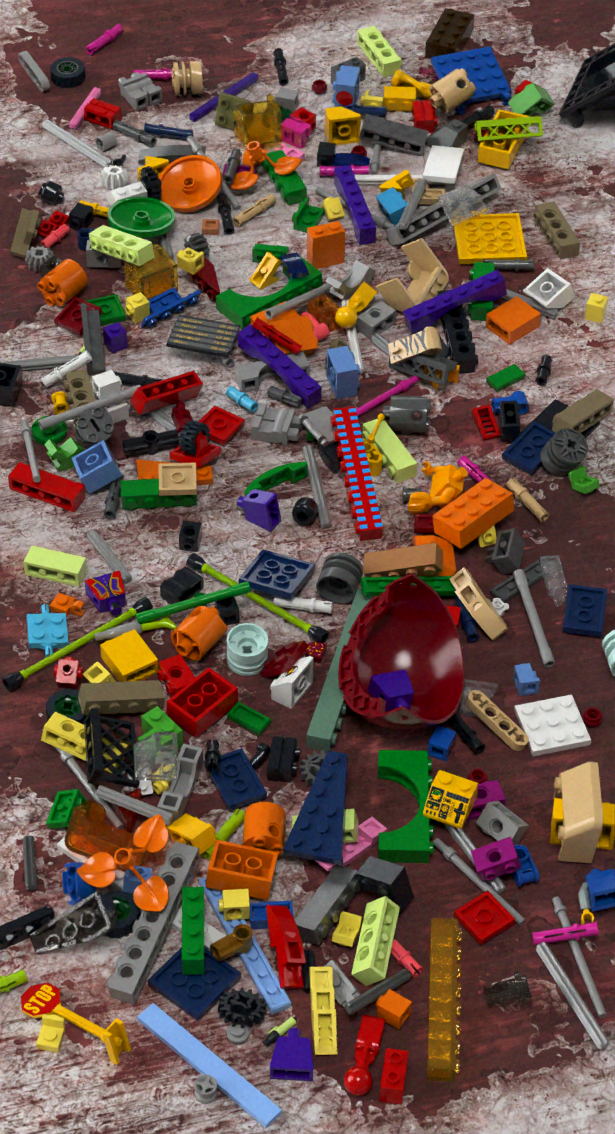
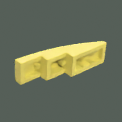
(323, 1011)

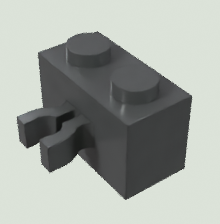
(507, 551)

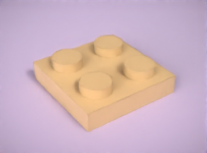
(177, 479)

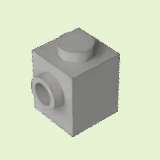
(287, 98)

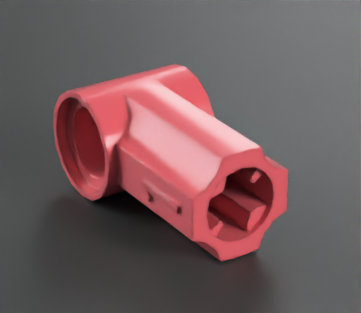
(320, 330)

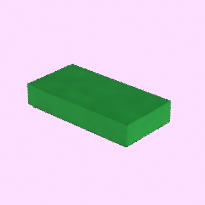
(505, 377)
(249, 718)

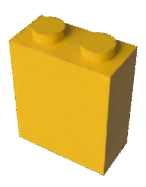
(129, 657)

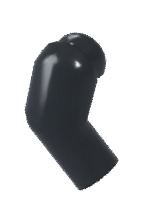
(260, 756)

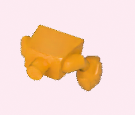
(445, 487)

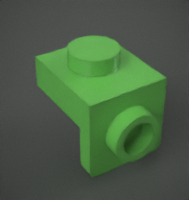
(582, 482)

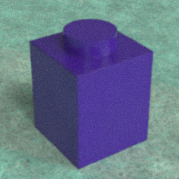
(115, 337)

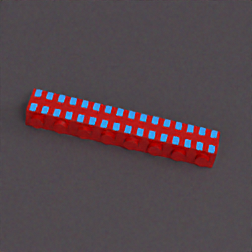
(357, 474)

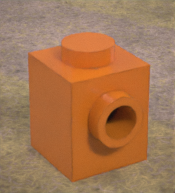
(393, 1008)

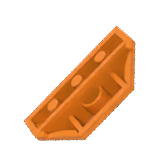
(449, 565)

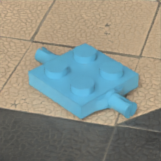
(47, 630)

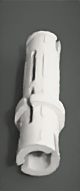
(72, 365)
(305, 604)

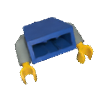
(597, 892)

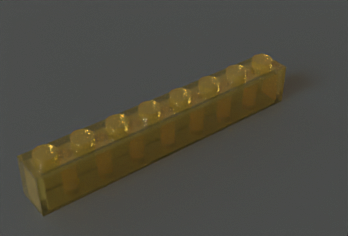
(442, 1000)

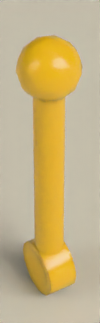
(371, 438)

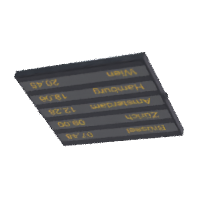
(203, 336)

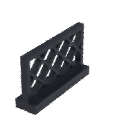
(96, 748)

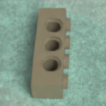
(556, 230)
(79, 389)

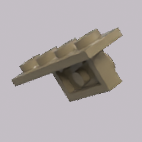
(25, 232)

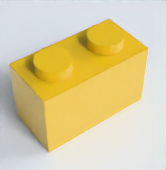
(399, 98)
(192, 832)

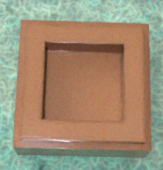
(210, 226)

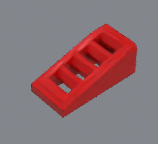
(482, 411)

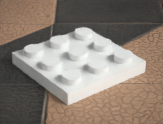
(552, 725)

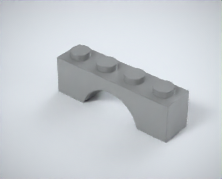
(252, 374)
(188, 769)

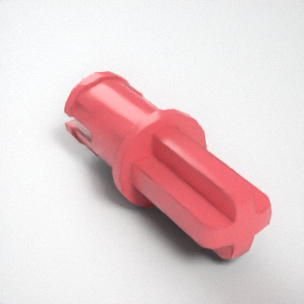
(55, 236)
(405, 959)

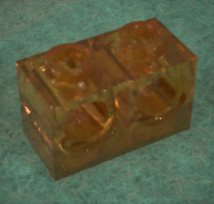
(324, 311)

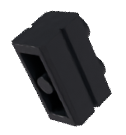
(509, 421)
(282, 759)

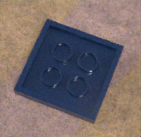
(277, 574)
(194, 992)

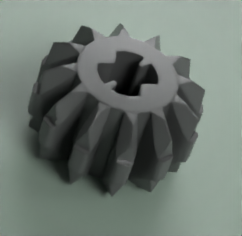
(197, 243)

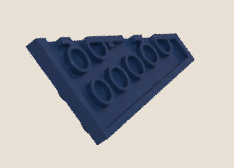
(321, 820)

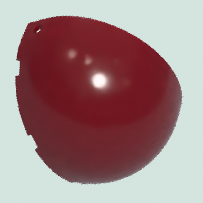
(398, 632)

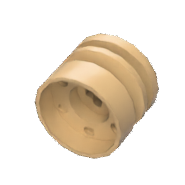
(187, 78)

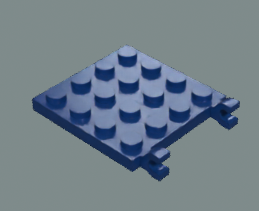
(481, 70)

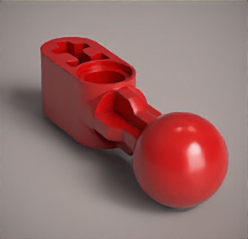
(358, 1078)

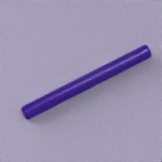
(233, 90)

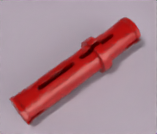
(276, 335)

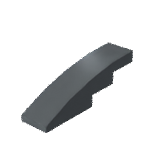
(169, 152)

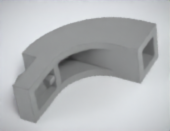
(352, 281)

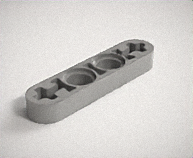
(34, 71)

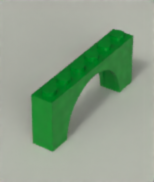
(240, 307)
(412, 841)

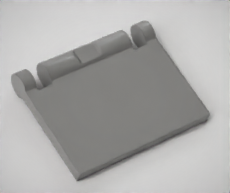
(319, 424)

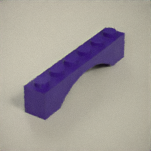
(361, 217)
(425, 314)
(299, 382)

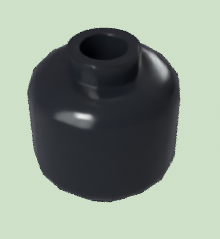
(51, 193)
(305, 511)

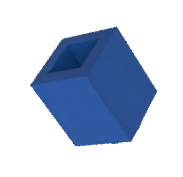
(441, 743)

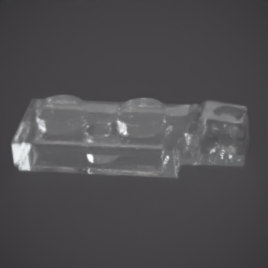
(554, 578)

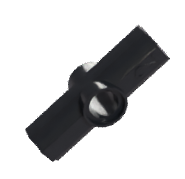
(150, 442)

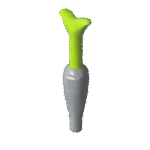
(114, 632)

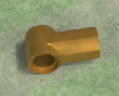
(236, 942)

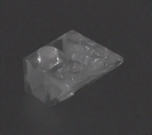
(462, 205)
(156, 757)

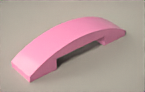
(367, 837)

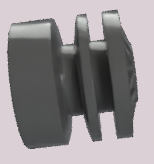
(564, 452)
(339, 578)

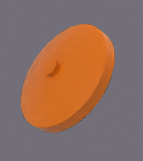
(190, 183)

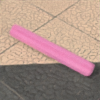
(79, 116)

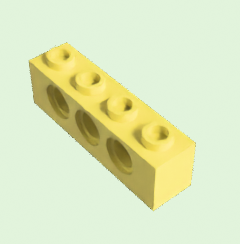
(70, 737)

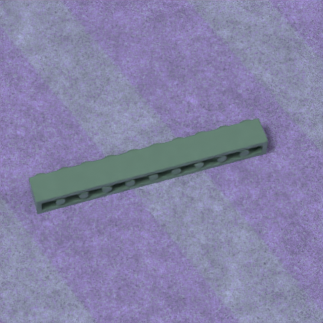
(331, 704)

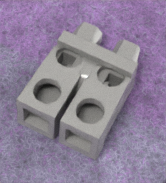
(140, 89)
(275, 425)

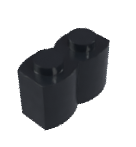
(181, 585)

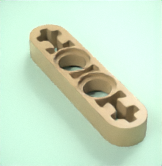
(499, 718)

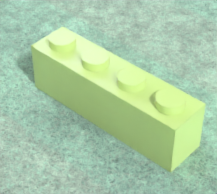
(394, 454)

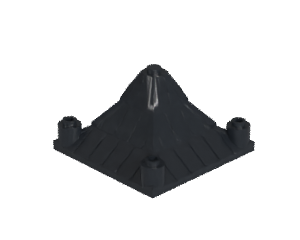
(592, 87)

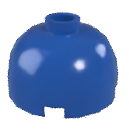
(74, 884)

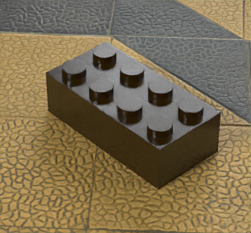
(449, 33)

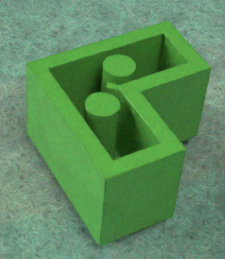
(531, 99)
(158, 721)

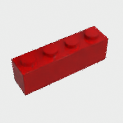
(166, 392)
(50, 489)

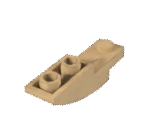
(477, 604)

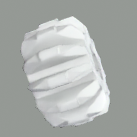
(114, 177)

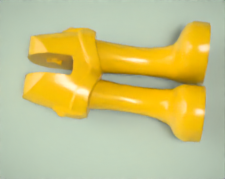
(403, 80)

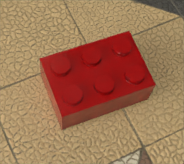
(202, 702)

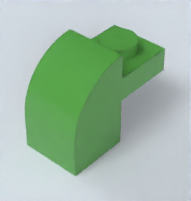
(63, 455)

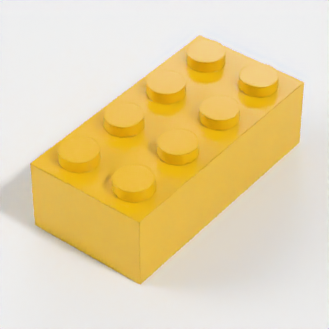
(501, 152)

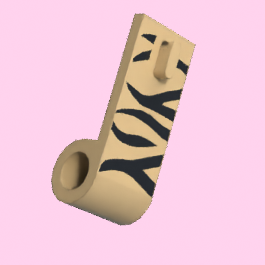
(422, 342)

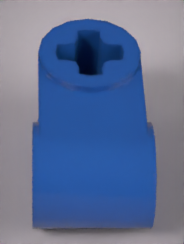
(529, 871)

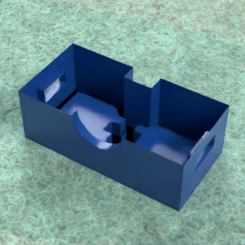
(260, 914)

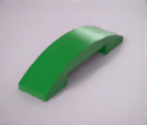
(293, 472)

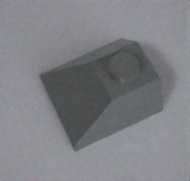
(448, 135)

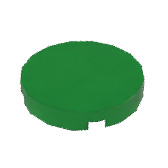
(55, 433)

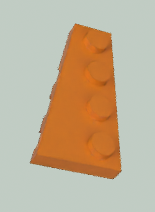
(150, 470)

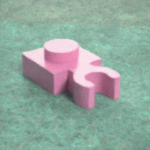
(291, 152)

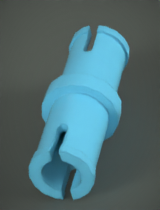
(242, 399)

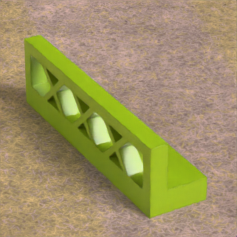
(508, 124)

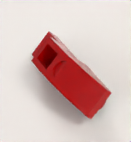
(288, 944)

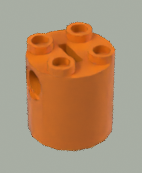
(63, 283)
(198, 632)
(265, 827)

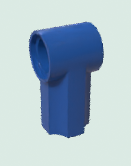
(518, 396)

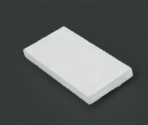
(443, 164)

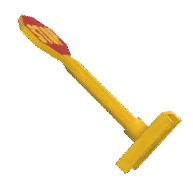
(46, 1000)

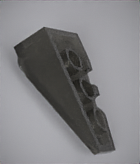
(77, 925)

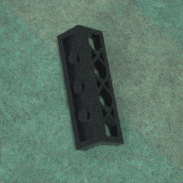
(22, 927)

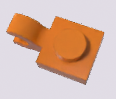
(67, 604)

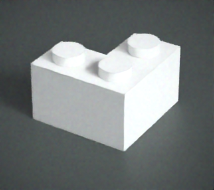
(107, 385)

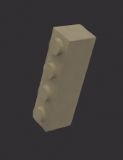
(584, 412)
(120, 697)

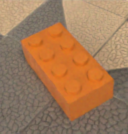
(473, 513)

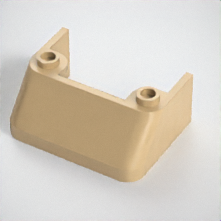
(427, 278)
(581, 812)

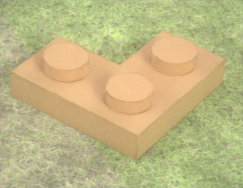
(429, 196)

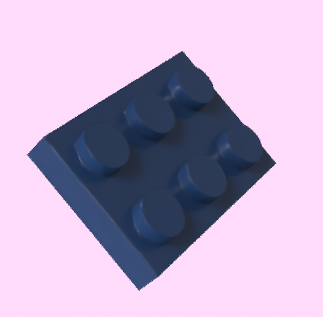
(527, 448)
(585, 610)
(237, 780)

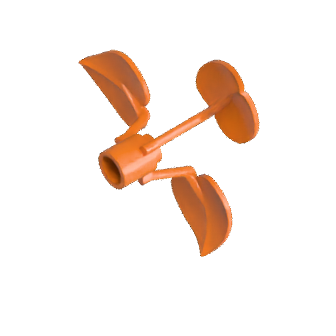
(254, 155)
(100, 868)

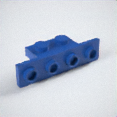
(166, 303)

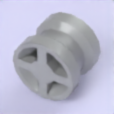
(201, 1085)

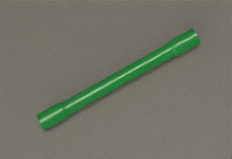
(233, 591)

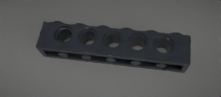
(459, 338)

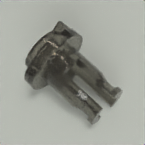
(509, 991)

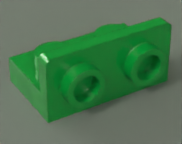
(307, 216)
(260, 250)
(63, 808)

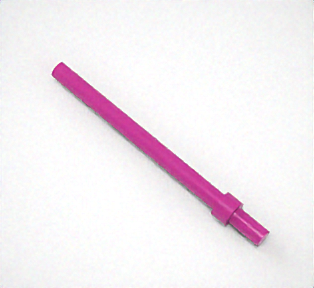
(401, 387)

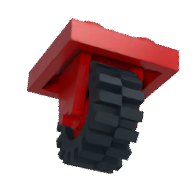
(195, 445)

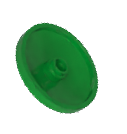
(141, 217)

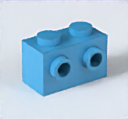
(392, 205)

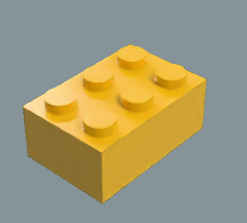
(608, 828)

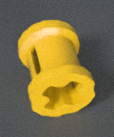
(59, 400)

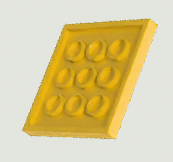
(490, 238)

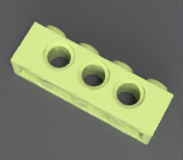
(378, 51)
(121, 245)
(375, 941)

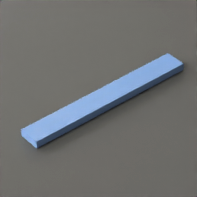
(253, 960)
(208, 1063)

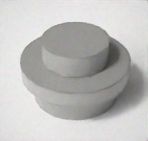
(237, 1034)

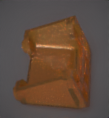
(90, 835)

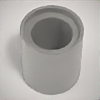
(106, 141)

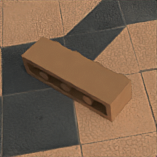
(403, 561)

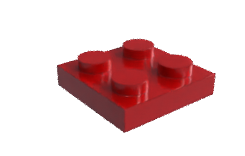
(222, 424)
(484, 917)

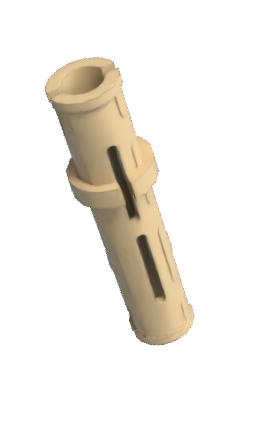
(259, 206)
(522, 494)

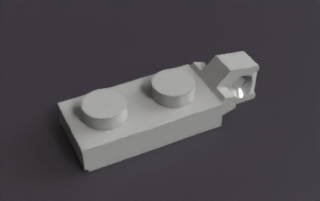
(343, 987)

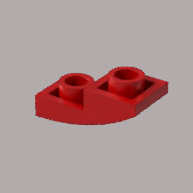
(54, 222)

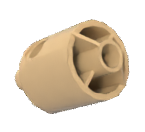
(451, 90)

